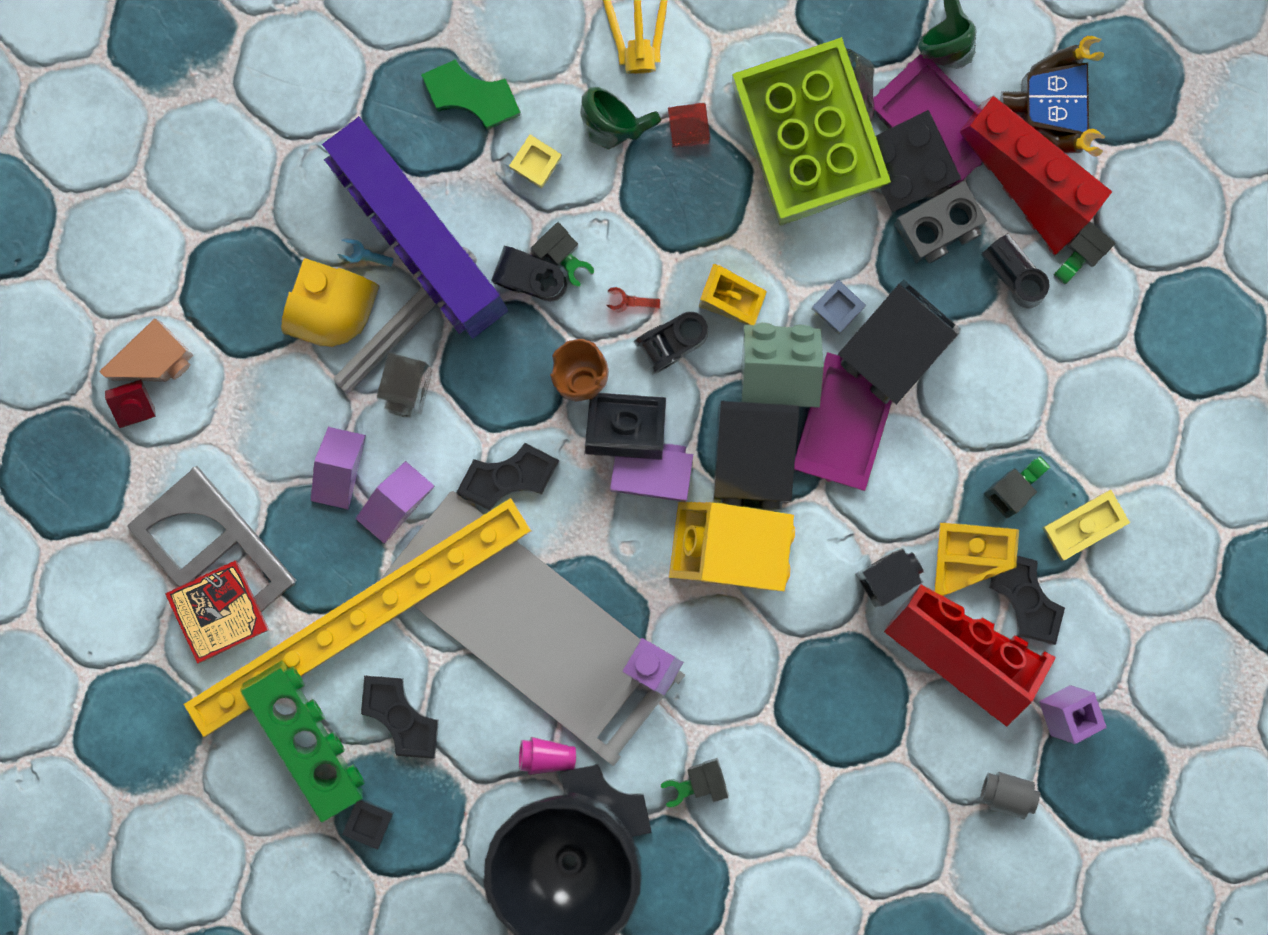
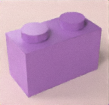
(654, 477)

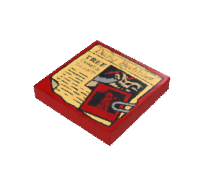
(217, 611)

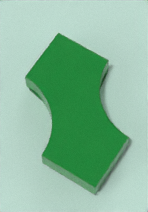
(455, 89)

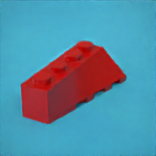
(1035, 173)
(970, 654)

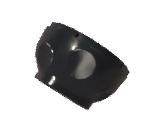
(543, 895)

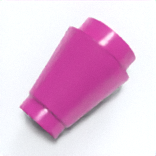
(544, 756)

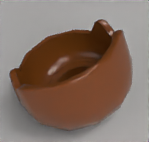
(579, 370)

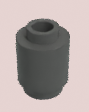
(1009, 795)

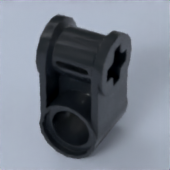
(523, 273)
(670, 341)

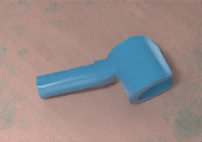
(365, 254)

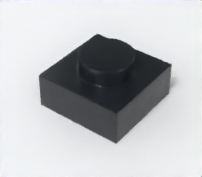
(368, 823)

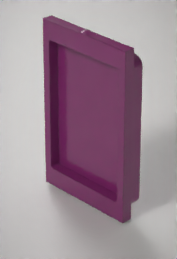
(924, 88)
(844, 431)

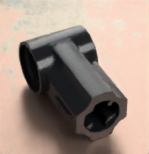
(1015, 267)

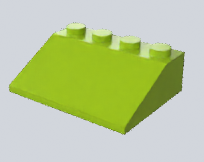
(810, 130)

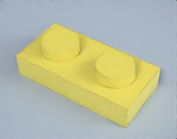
(1086, 525)

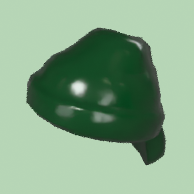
(952, 40)
(610, 121)

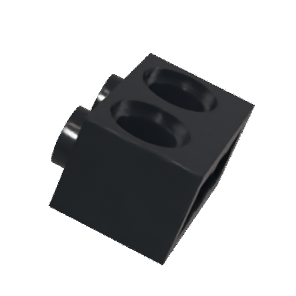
(890, 577)

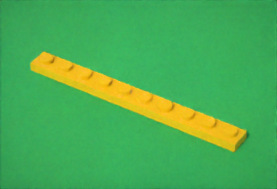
(366, 611)

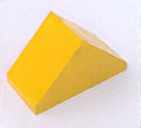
(732, 296)

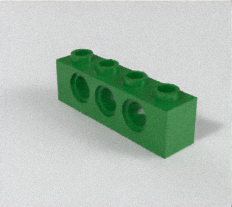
(324, 795)

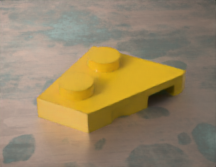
(973, 555)

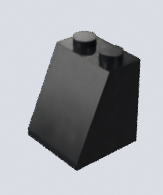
(898, 343)
(755, 453)

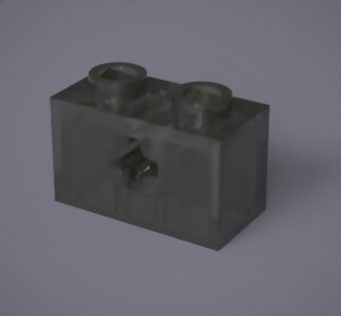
(404, 385)

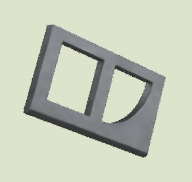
(198, 495)

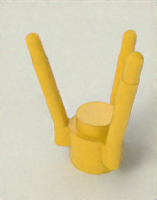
(639, 56)

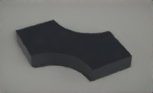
(525, 471)
(1035, 613)
(387, 702)
(628, 807)

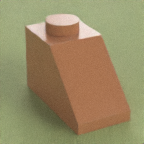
(150, 356)

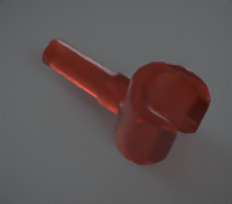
(631, 301)

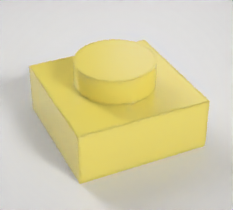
(535, 161)

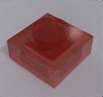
(689, 124)

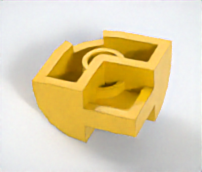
(328, 305)

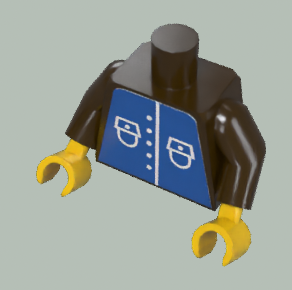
(1057, 98)

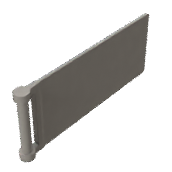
(536, 633)

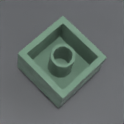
(782, 365)

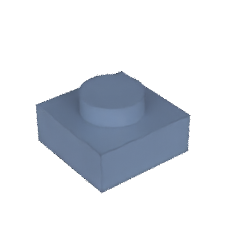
(838, 306)

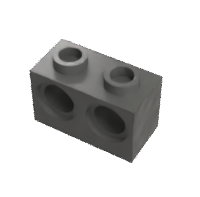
(936, 217)

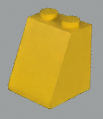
(732, 545)

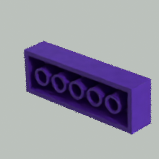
(421, 236)

